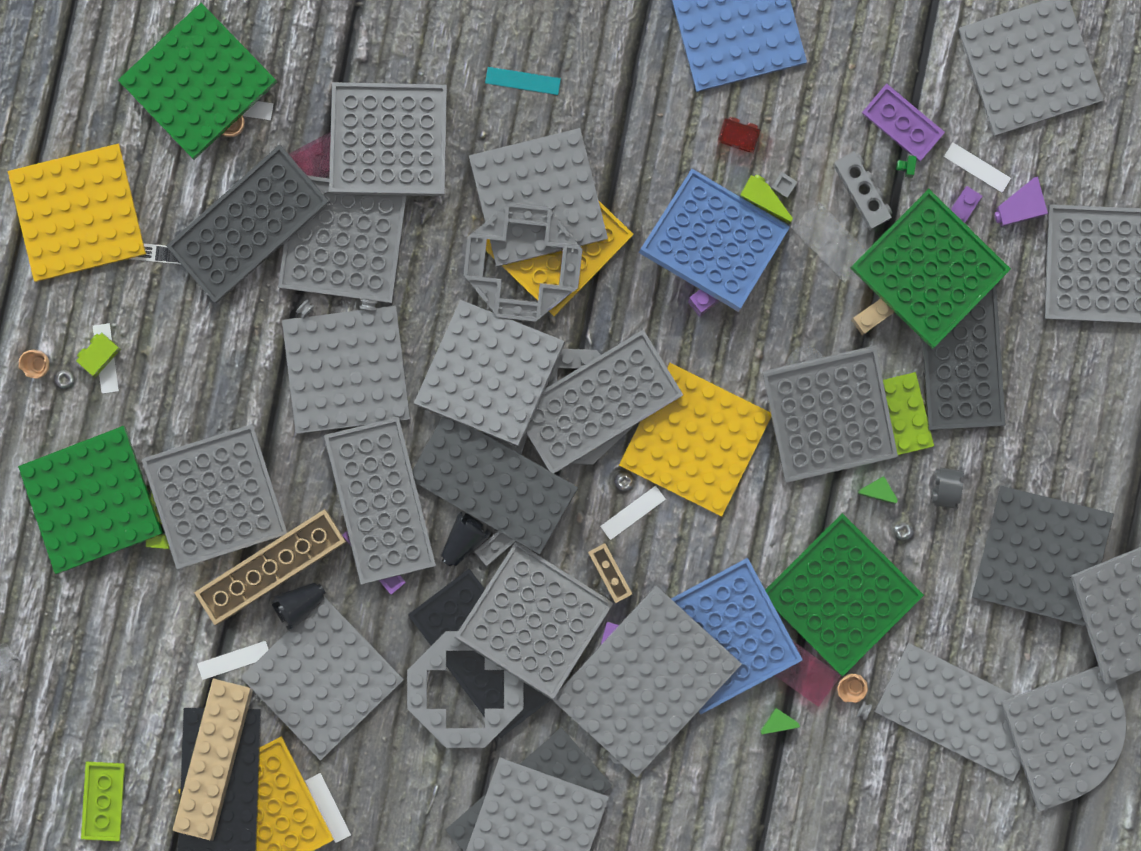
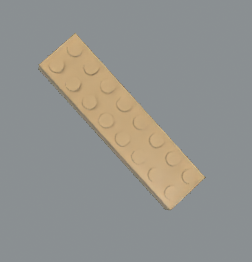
(270, 567)
(212, 759)

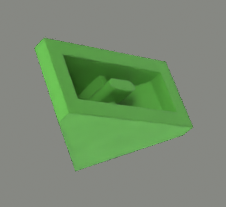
(879, 490)
(778, 722)

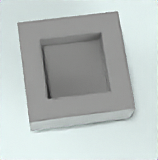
(784, 185)

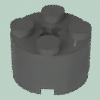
(948, 488)

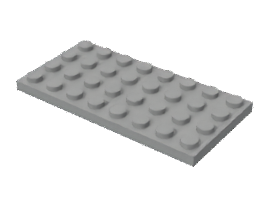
(600, 401)
(379, 500)
(951, 710)

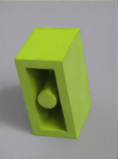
(98, 354)

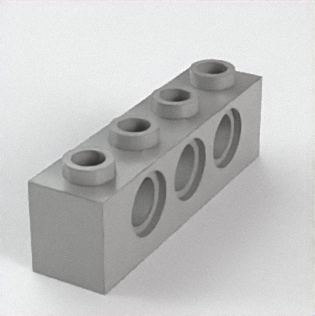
(872, 218)

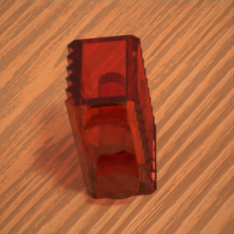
(739, 135)

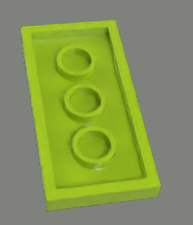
(907, 414)
(103, 801)

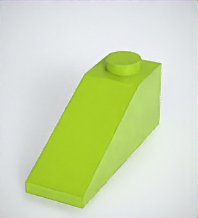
(763, 197)

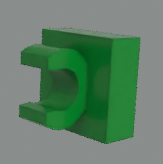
(907, 166)

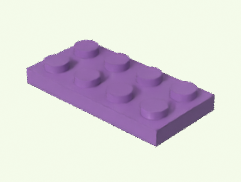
(903, 122)

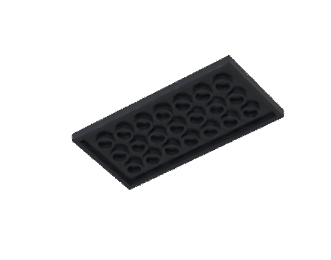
(448, 612)
(239, 811)

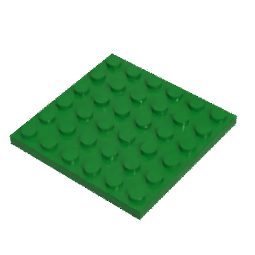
(197, 81)
(930, 268)
(90, 500)
(842, 594)

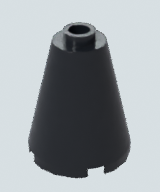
(463, 539)
(297, 604)

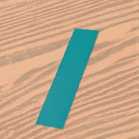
(522, 80)

